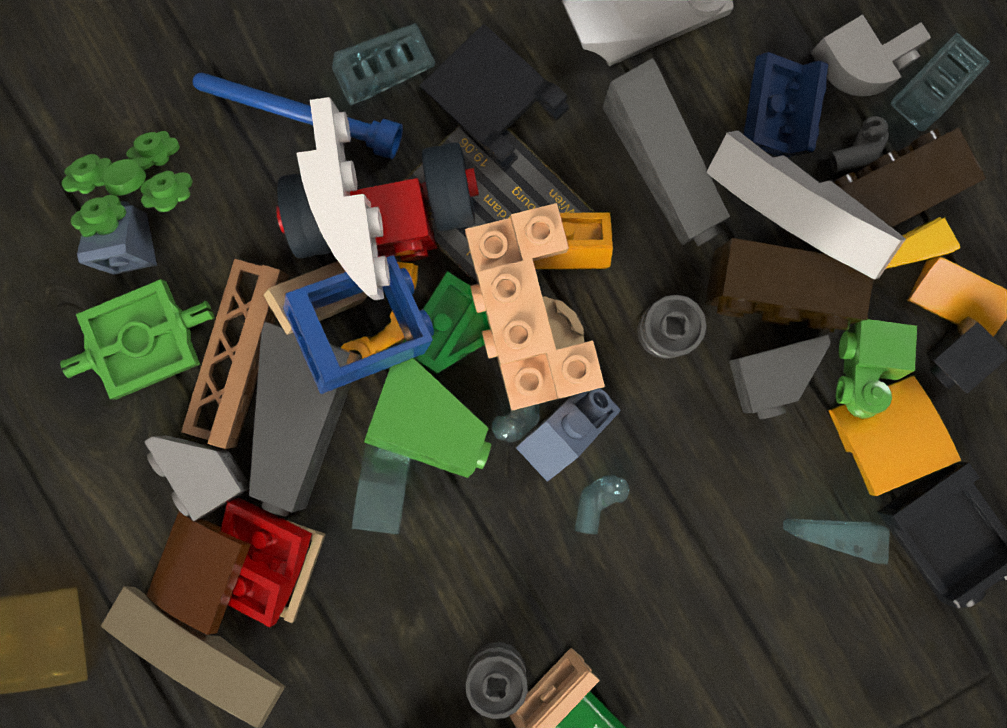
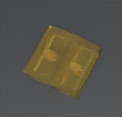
(41, 641)

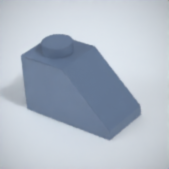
(122, 250)

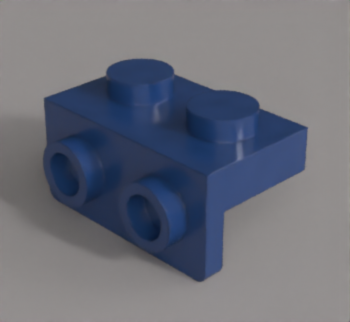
(785, 105)

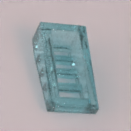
(371, 84)
(919, 102)
(855, 538)

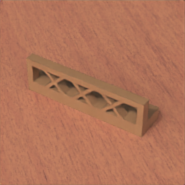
(243, 374)

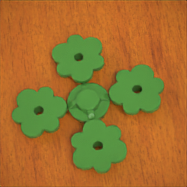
(122, 178)

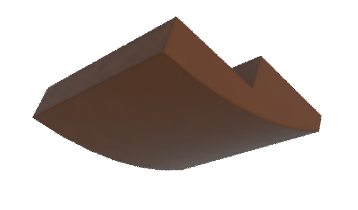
(197, 573)

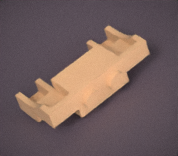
(516, 310)

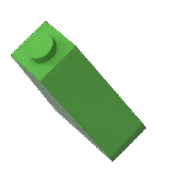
(427, 422)

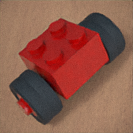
(402, 206)

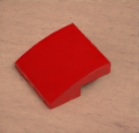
(271, 561)

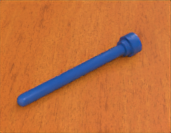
(381, 136)

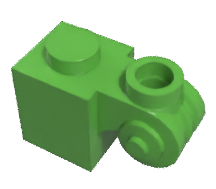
(873, 352)

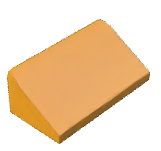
(588, 243)
(959, 293)

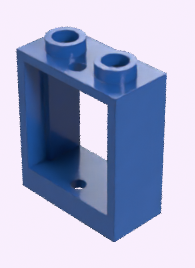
(327, 374)

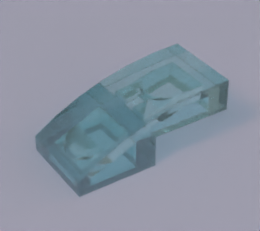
(381, 491)

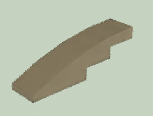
(193, 658)

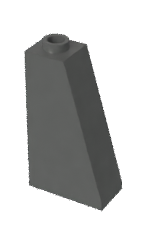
(665, 153)
(291, 422)

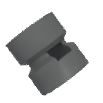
(671, 327)
(496, 680)

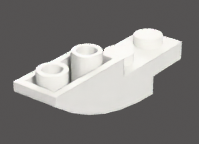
(344, 220)

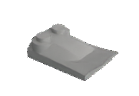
(632, 26)

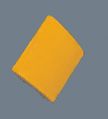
(898, 442)

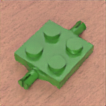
(137, 339)

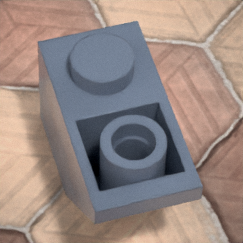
(568, 431)

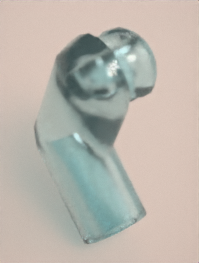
(516, 423)
(596, 498)

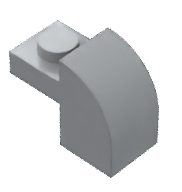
(859, 60)

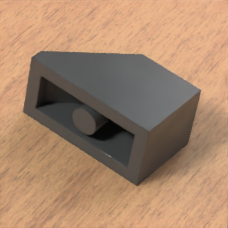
(777, 375)

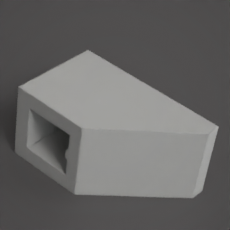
(199, 474)

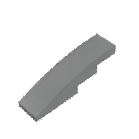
(808, 209)

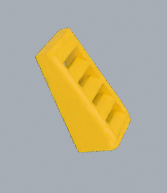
(926, 242)

